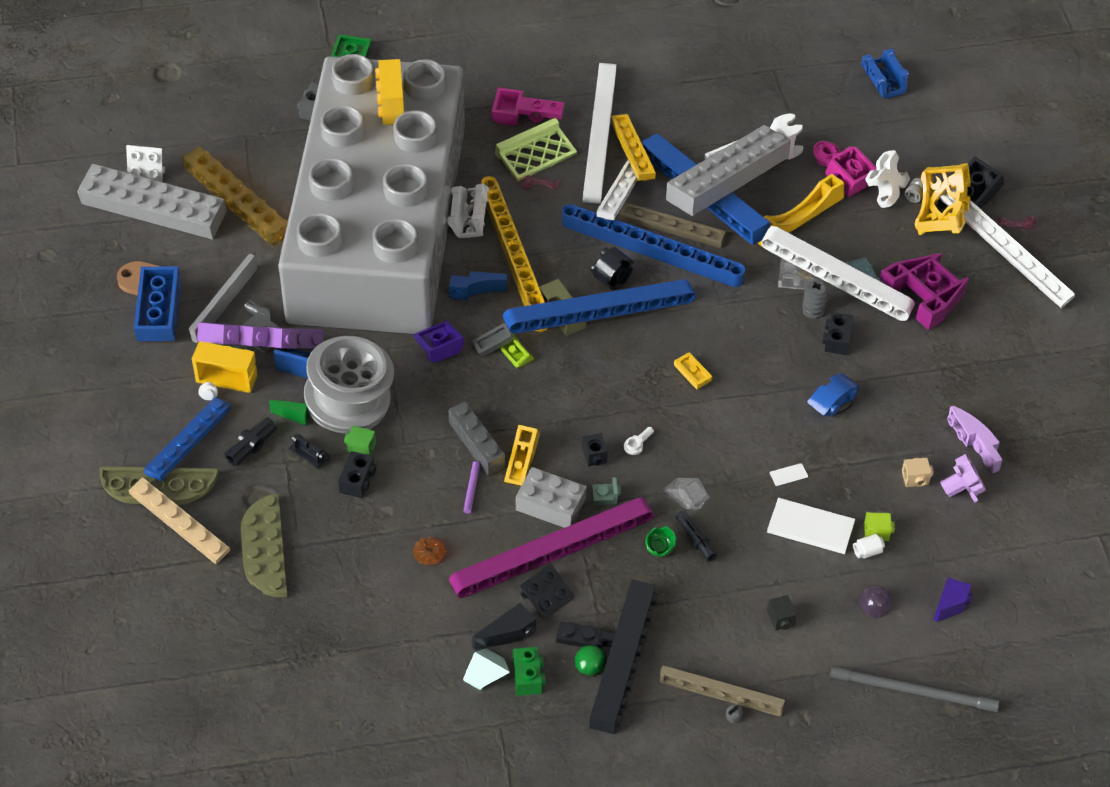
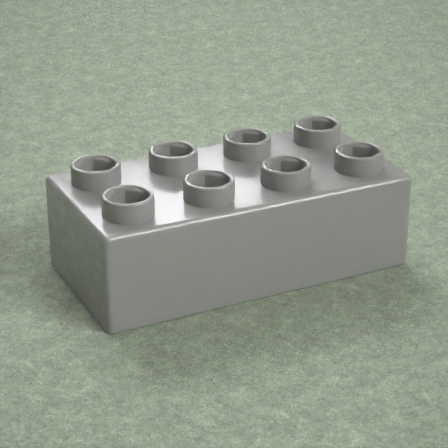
(373, 199)

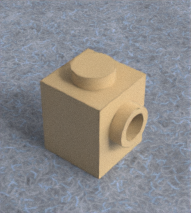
(917, 472)

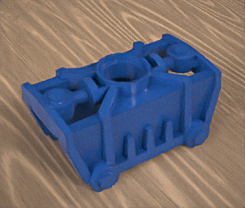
(893, 72)

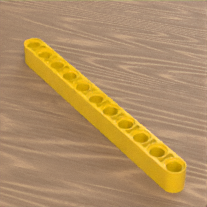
(512, 245)

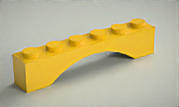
(823, 196)

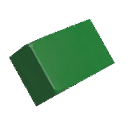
(290, 410)

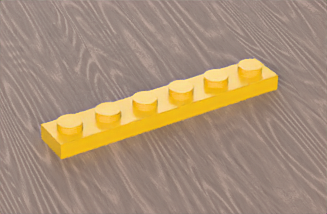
(633, 147)

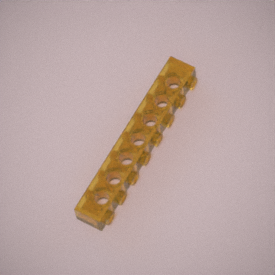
(236, 195)

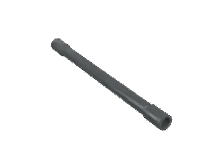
(980, 702)

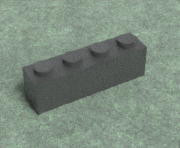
(476, 439)

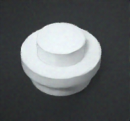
(208, 391)

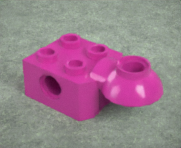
(849, 165)

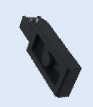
(583, 635)

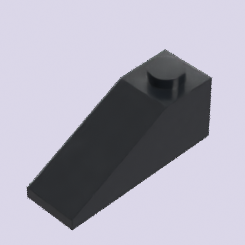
(508, 628)

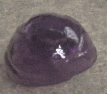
(875, 601)

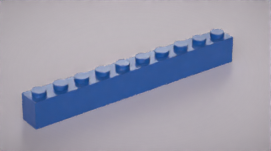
(728, 209)

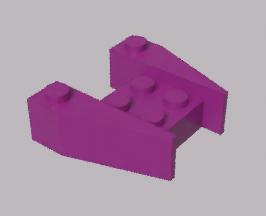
(929, 281)

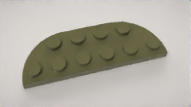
(180, 485)
(264, 546)

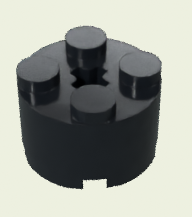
(612, 268)

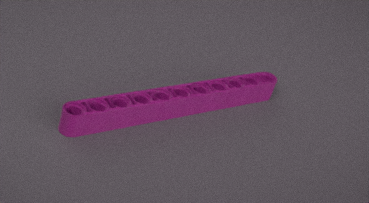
(551, 547)

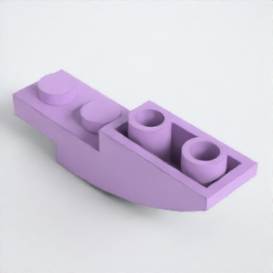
(975, 433)

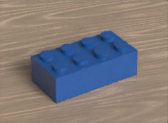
(157, 303)

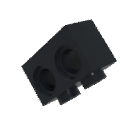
(838, 334)
(357, 469)

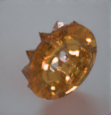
(426, 557)

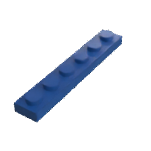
(187, 439)

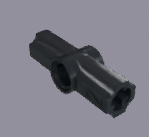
(250, 441)

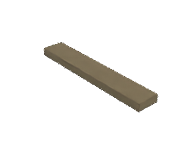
(672, 225)
(722, 691)

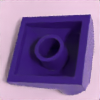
(440, 341)

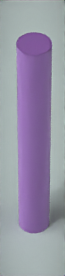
(471, 487)

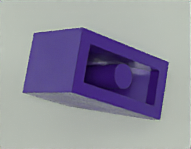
(953, 599)

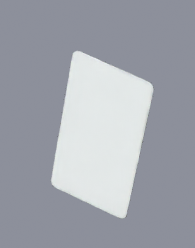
(788, 474)

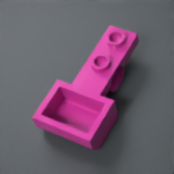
(511, 103)

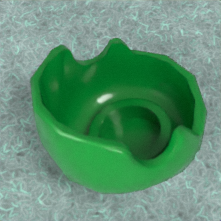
(660, 541)
(590, 660)

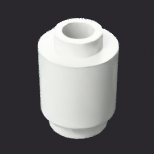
(868, 546)

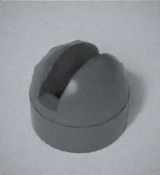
(736, 716)

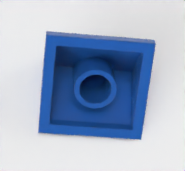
(291, 361)

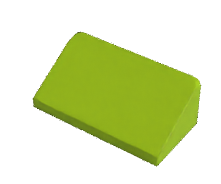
(517, 353)

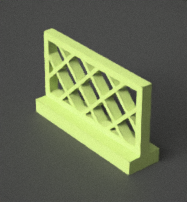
(530, 137)

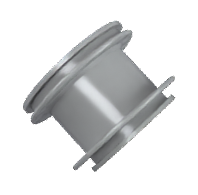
(348, 383)

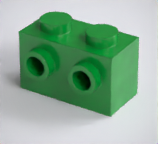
(527, 671)

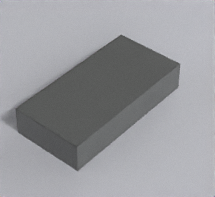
(493, 340)

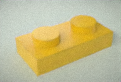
(693, 370)

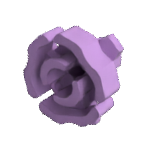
(964, 478)

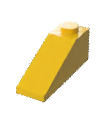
(522, 454)

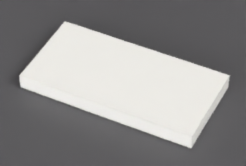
(811, 525)

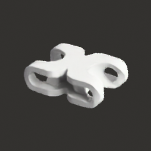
(887, 179)

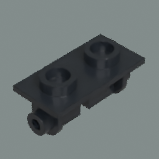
(308, 451)

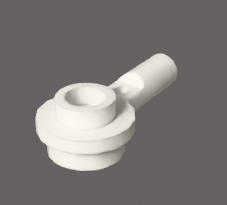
(634, 444)

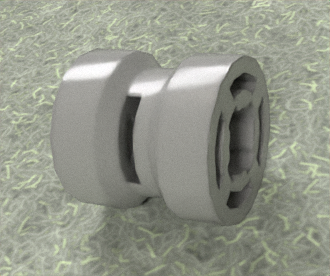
(914, 191)

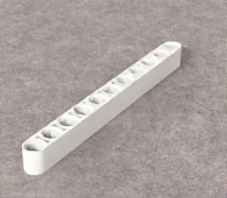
(599, 133)

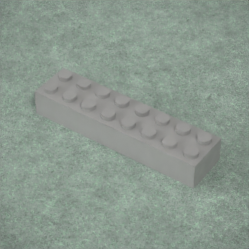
(728, 170)
(152, 201)

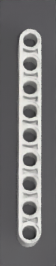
(838, 273)

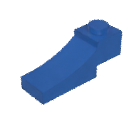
(478, 282)

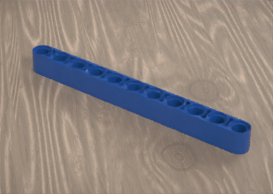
(653, 245)
(598, 306)

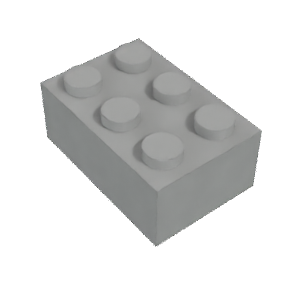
(550, 498)

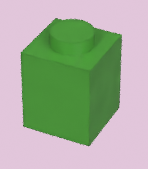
(360, 440)

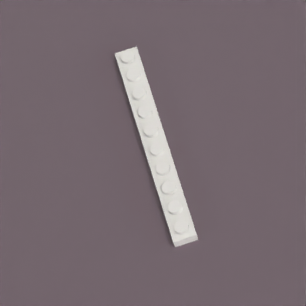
(1014, 253)

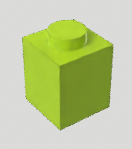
(879, 524)

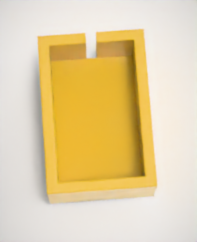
(390, 90)
(225, 366)

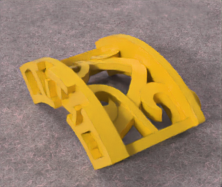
(944, 221)

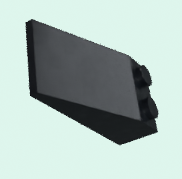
(984, 184)

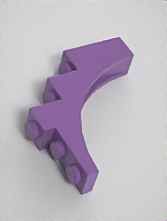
(259, 336)

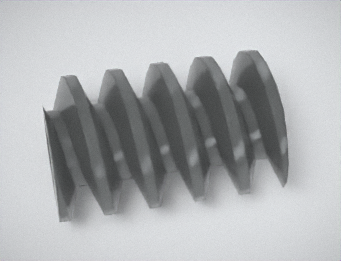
(815, 298)

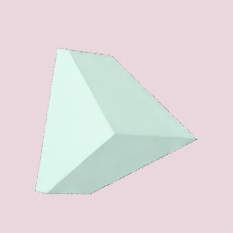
(485, 668)

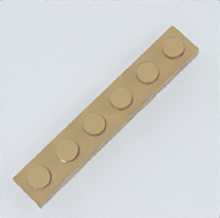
(179, 521)

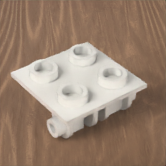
(145, 162)

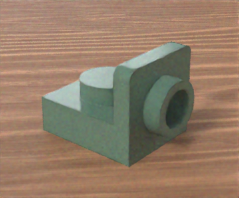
(606, 493)

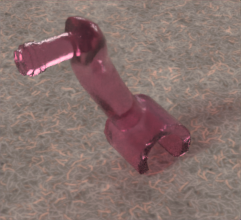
(527, 183)
(1028, 223)

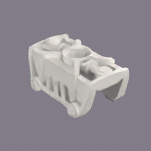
(461, 210)

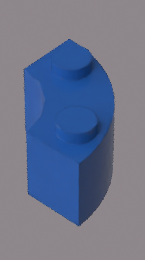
(832, 396)

